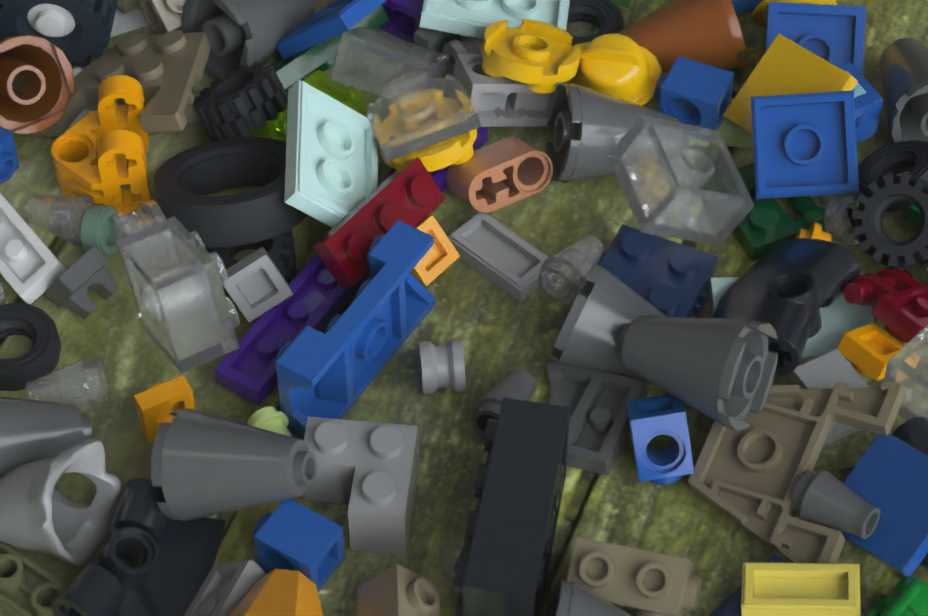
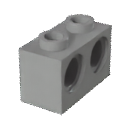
(501, 99)

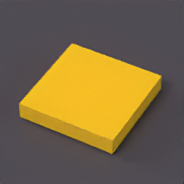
(786, 71)

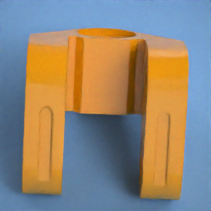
(102, 155)

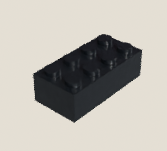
(515, 513)

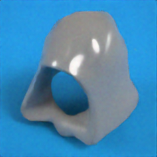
(45, 520)

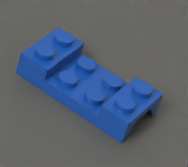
(331, 370)

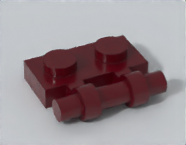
(897, 300)

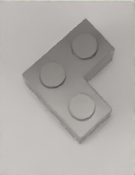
(373, 472)

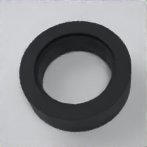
(221, 165)

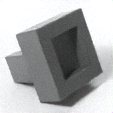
(85, 274)

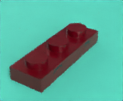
(404, 196)

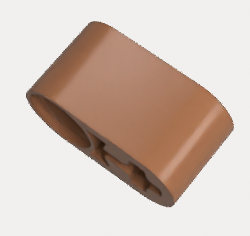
(492, 176)

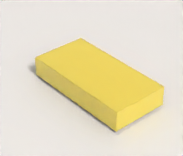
(800, 589)

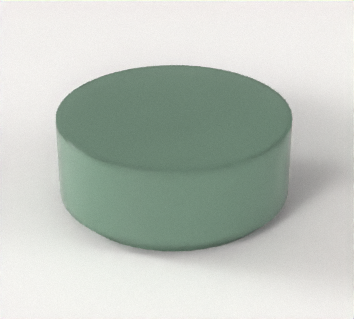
(98, 230)

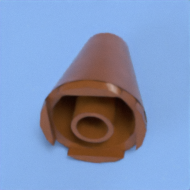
(693, 30)
(33, 83)

